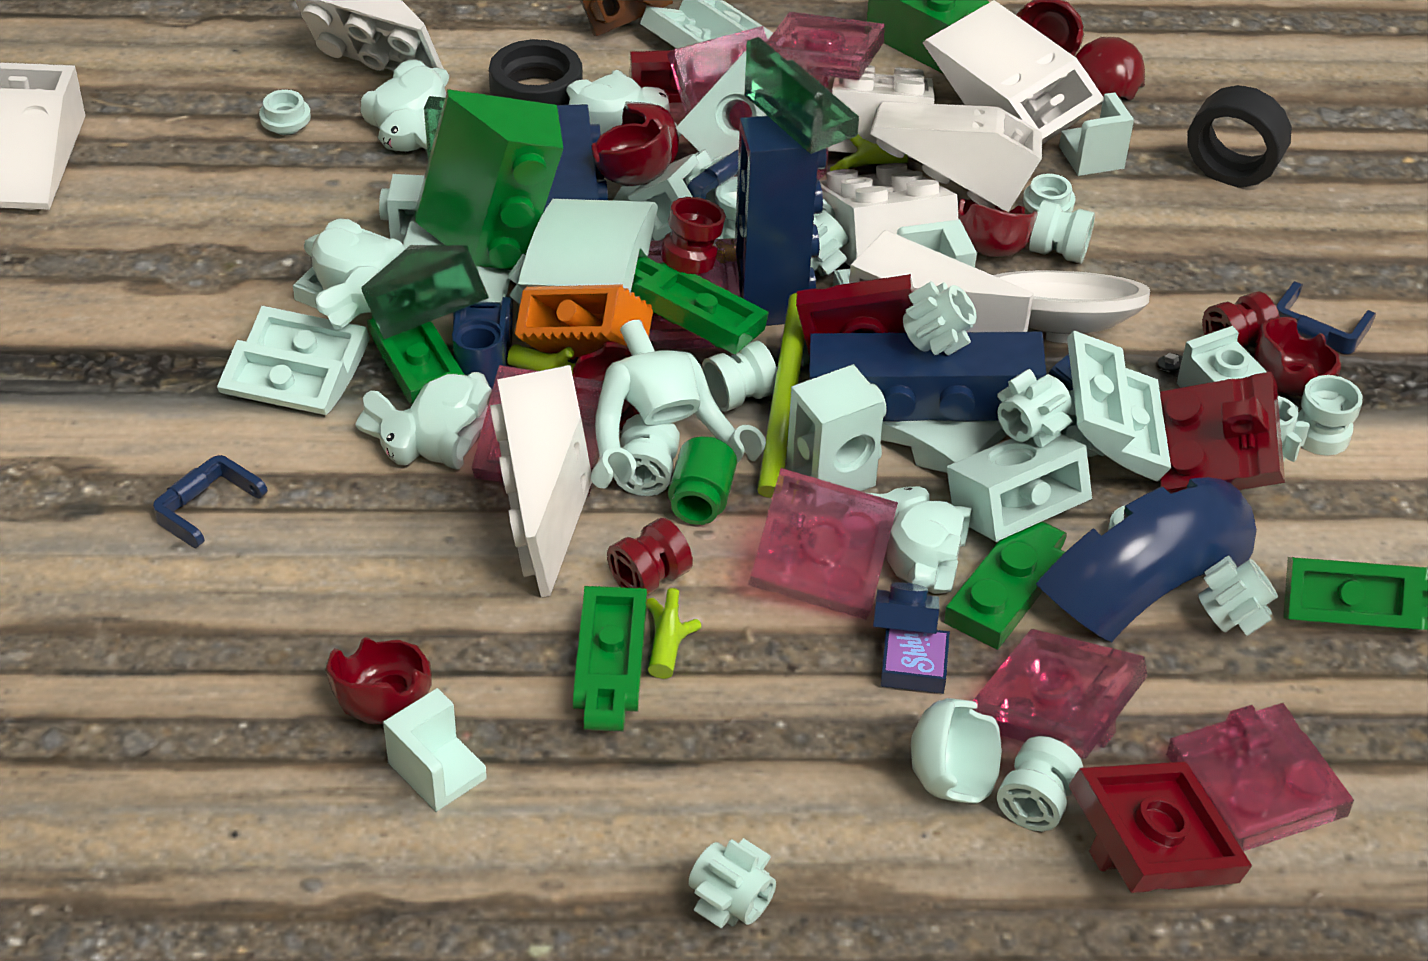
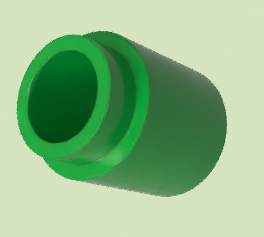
(702, 480)

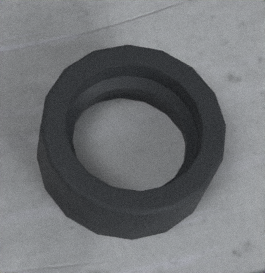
(534, 60)
(1255, 109)

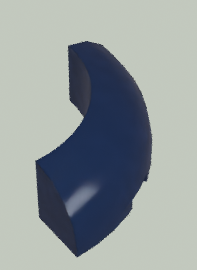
(1150, 553)

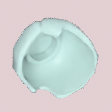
(956, 751)

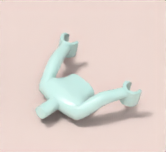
(663, 390)

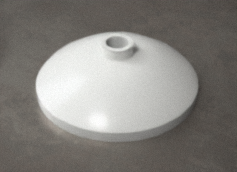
(1078, 300)

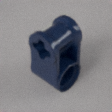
(483, 337)

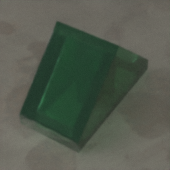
(423, 286)

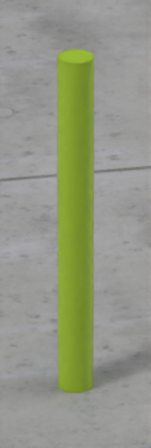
(787, 376)

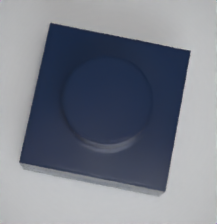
(906, 608)

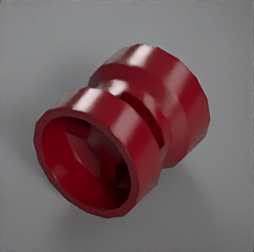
(693, 230)
(1244, 316)
(653, 556)

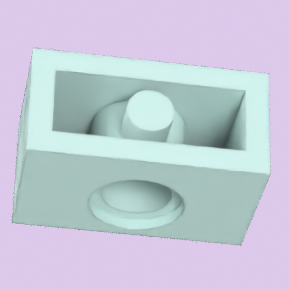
(709, 121)
(836, 429)
(1020, 484)

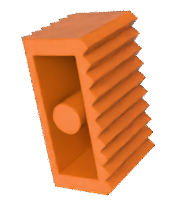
(578, 316)

